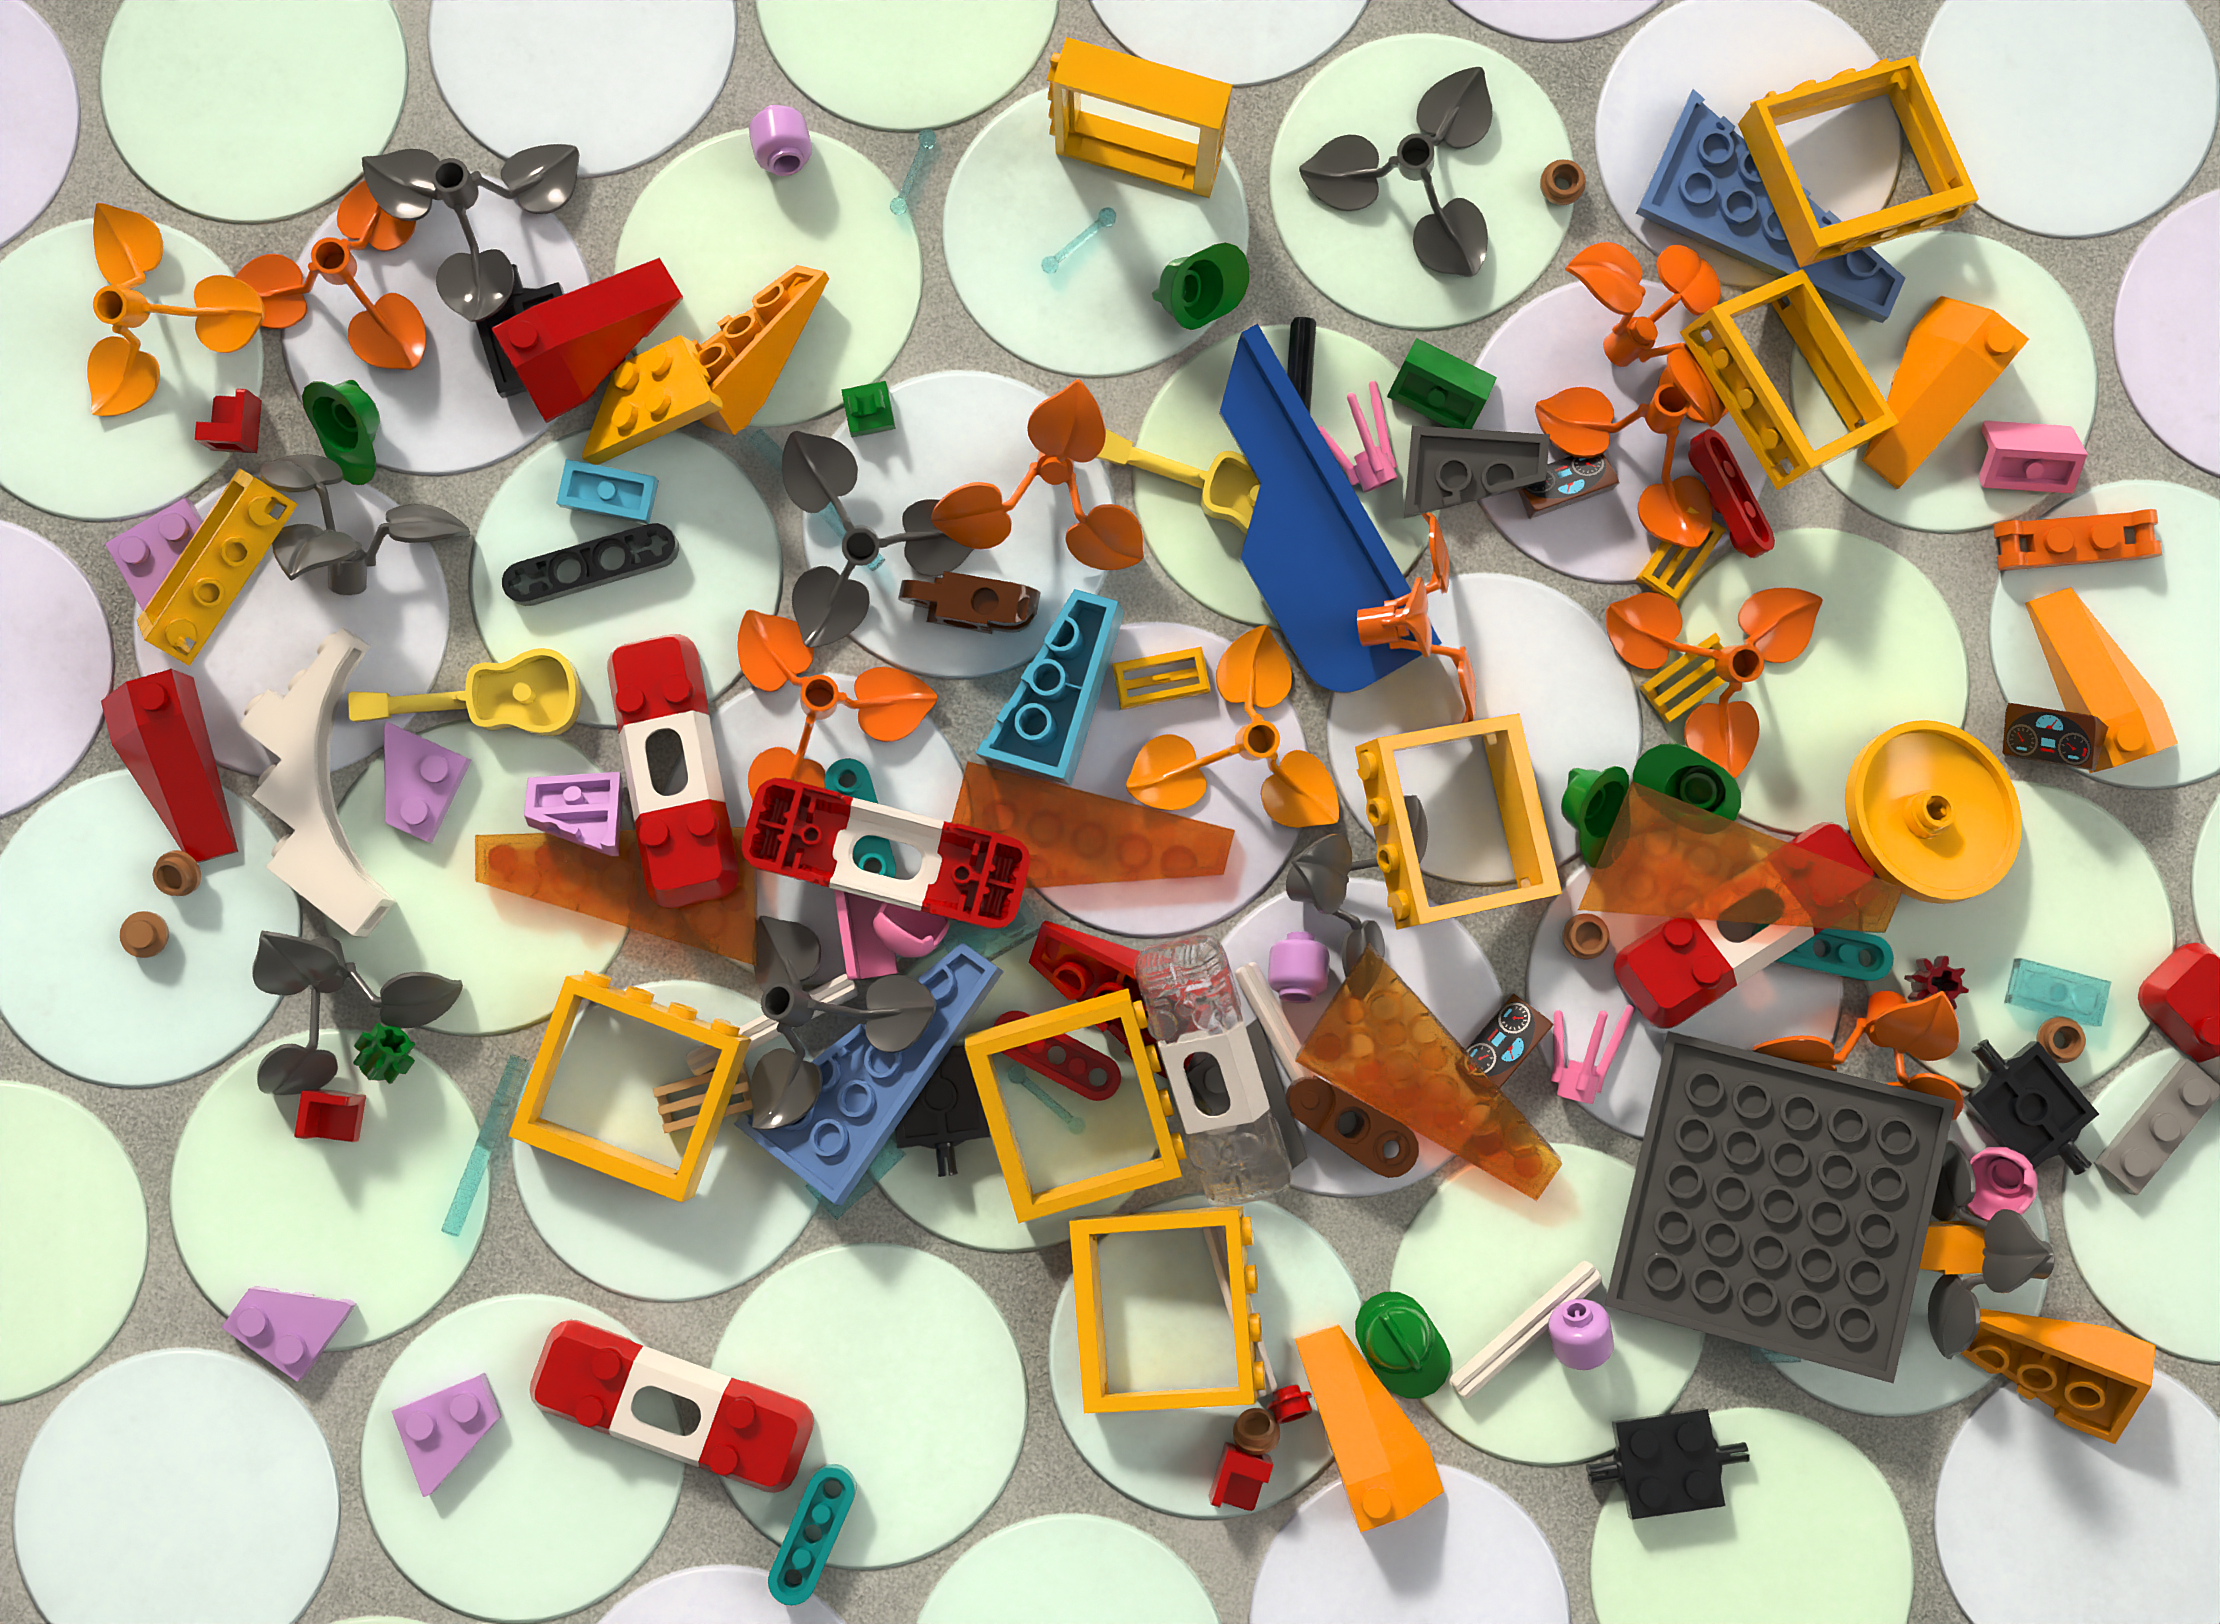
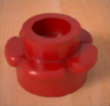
(1290, 1404)

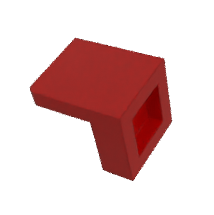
(232, 424)
(330, 1115)
(1239, 1478)

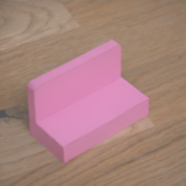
(2031, 457)
(862, 949)

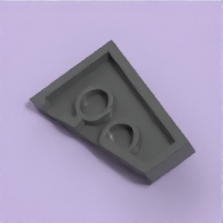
(1470, 465)
(1210, 1084)

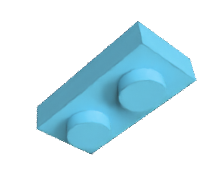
(607, 491)

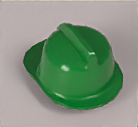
(1203, 285)
(345, 426)
(1689, 778)
(1593, 805)
(1402, 1345)

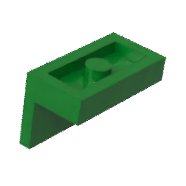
(1441, 386)

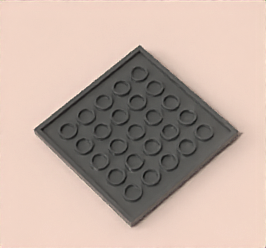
(1780, 1205)

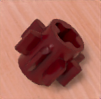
(1948, 977)

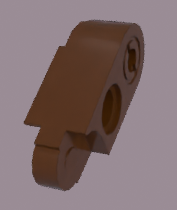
(973, 602)
(1320, 1107)

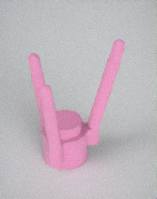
(1374, 465)
(1584, 1079)

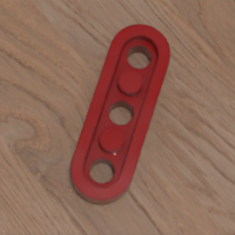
(1731, 494)
(1076, 1067)

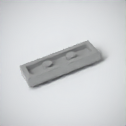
(2158, 1126)

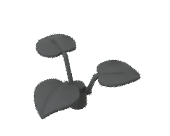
(1452, 110)
(410, 178)
(308, 547)
(823, 600)
(1322, 879)
(291, 964)
(783, 1083)
(2010, 1260)

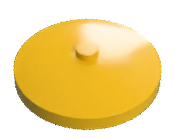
(1933, 812)

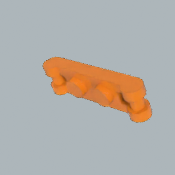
(2077, 540)

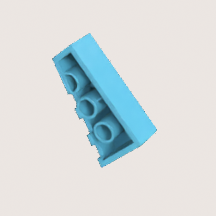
(1055, 702)

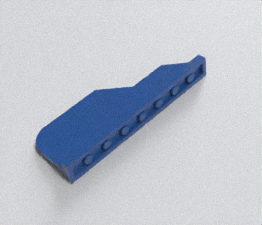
(1308, 532)

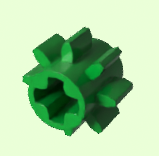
(384, 1053)

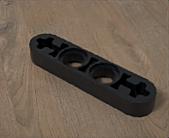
(589, 558)

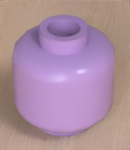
(780, 140)
(1298, 968)
(1581, 1334)

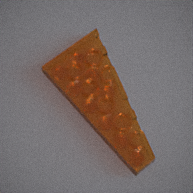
(1088, 836)
(1704, 867)
(616, 891)
(1404, 1062)

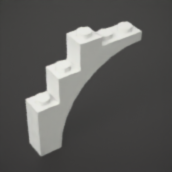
(299, 789)

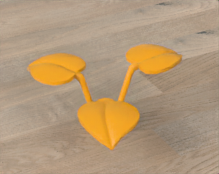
(124, 249)
(1252, 673)

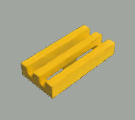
(1659, 585)
(1123, 685)
(1657, 702)

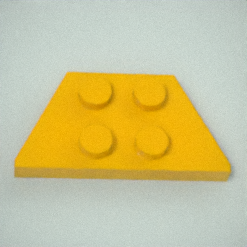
(649, 399)

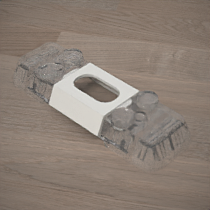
(1198, 1009)

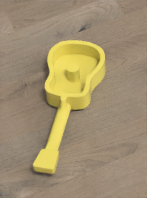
(1227, 486)
(529, 692)

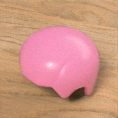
(908, 930)
(2002, 1182)

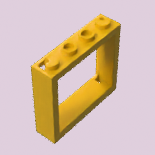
(1147, 88)
(1926, 133)
(1753, 398)
(214, 567)
(1518, 808)
(1048, 1024)
(601, 1156)
(1090, 1311)

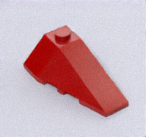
(580, 337)
(167, 749)
(1089, 968)

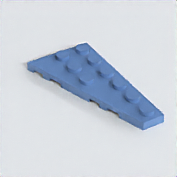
(1716, 196)
(871, 1089)

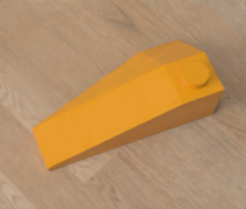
(755, 345)
(1943, 372)
(2099, 679)
(2078, 1369)
(1373, 1442)

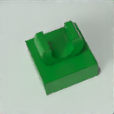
(868, 409)

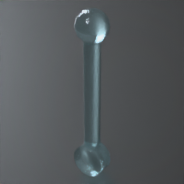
(927, 141)
(1106, 219)
(1017, 1074)

